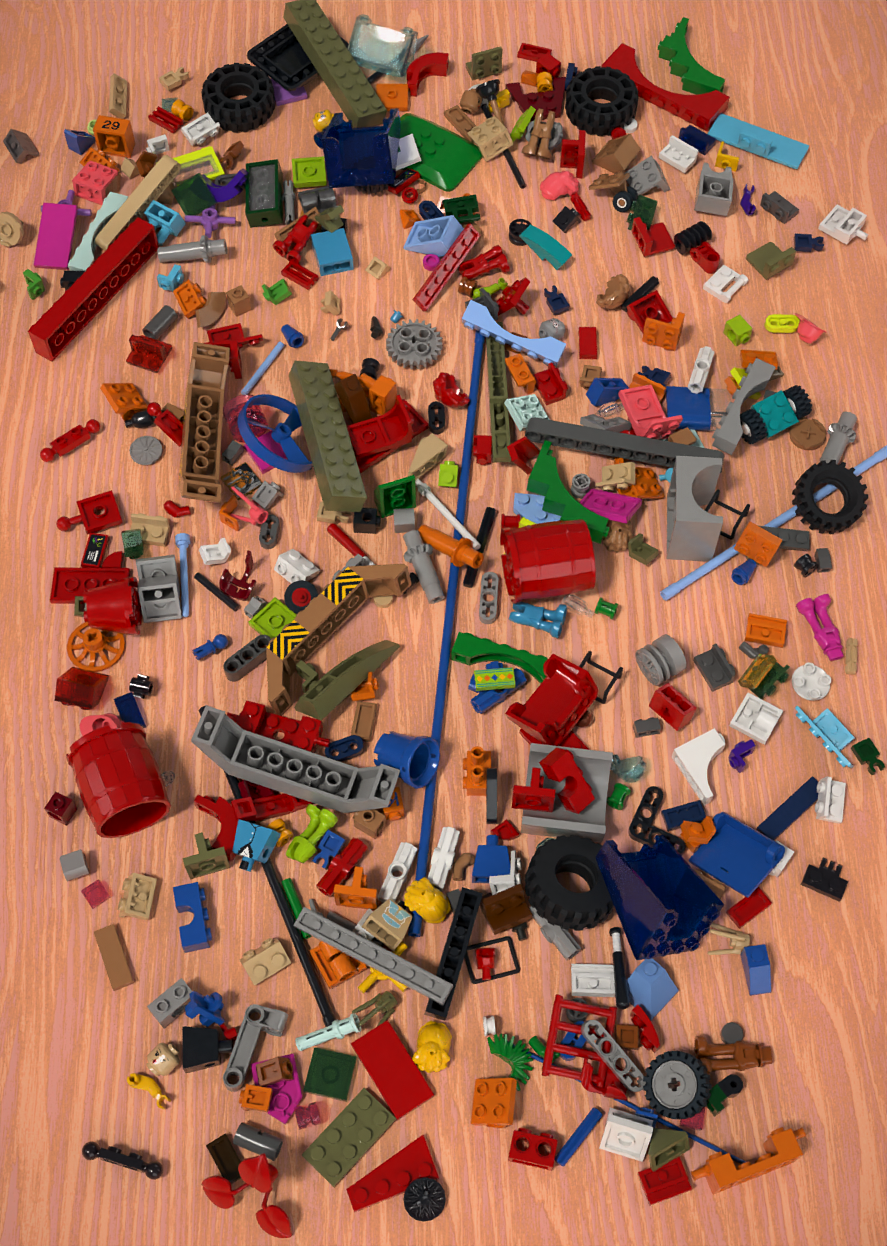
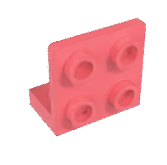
(92, 181)

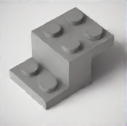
(159, 588)

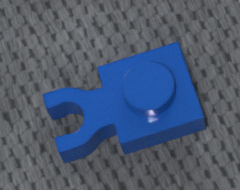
(330, 846)

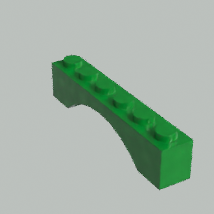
(475, 650)

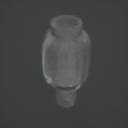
(609, 410)
(577, 606)

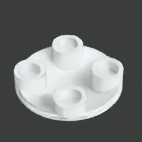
(811, 682)

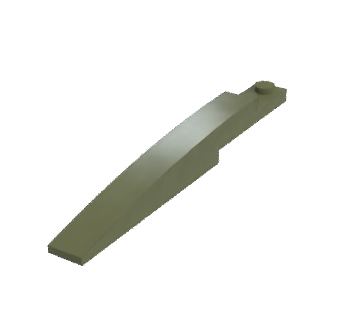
(497, 396)

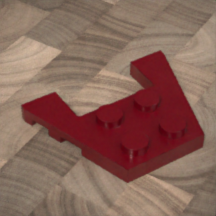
(544, 100)

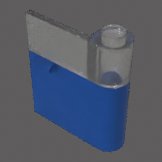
(698, 410)

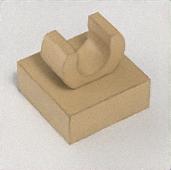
(331, 303)

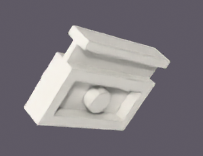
(592, 980)

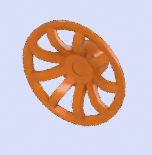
(93, 643)

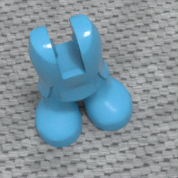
(533, 616)

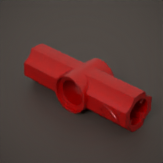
(342, 866)

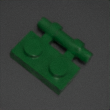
(462, 205)

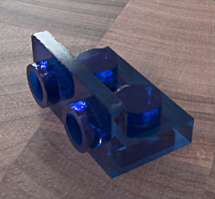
(697, 139)

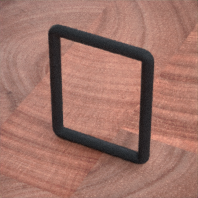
(497, 975)

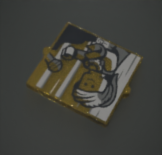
(242, 479)

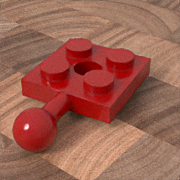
(91, 521)

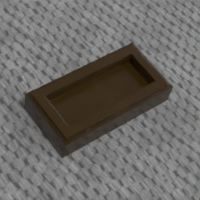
(225, 1158)

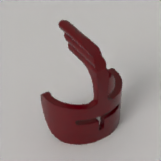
(230, 589)

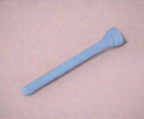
(183, 541)

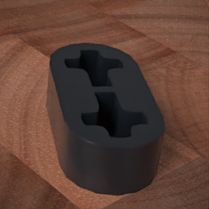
(440, 417)

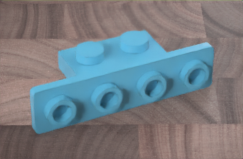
(831, 731)

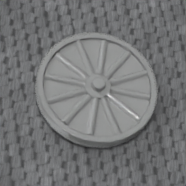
(146, 450)

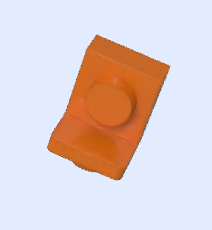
(698, 832)
(255, 1098)

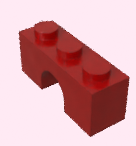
(576, 792)

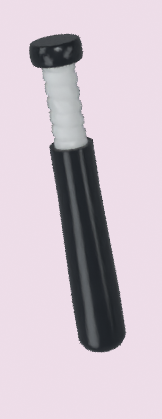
(620, 982)

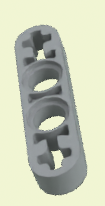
(611, 1057)

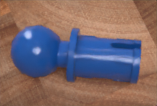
(220, 642)

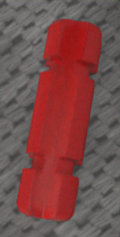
(580, 207)

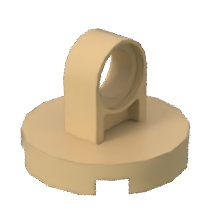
(10, 229)

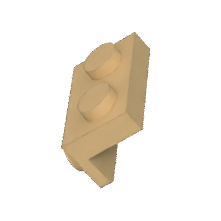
(265, 960)

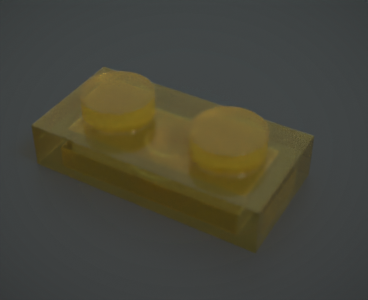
(757, 671)

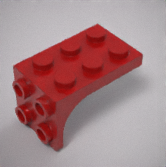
(382, 431)

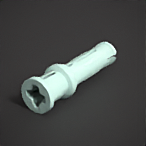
(337, 1030)

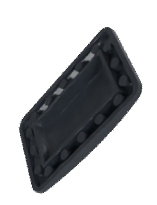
(284, 59)

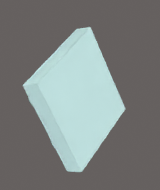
(523, 409)

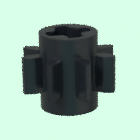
(141, 686)

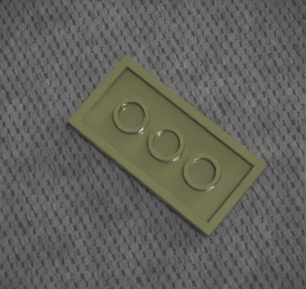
(349, 1137)

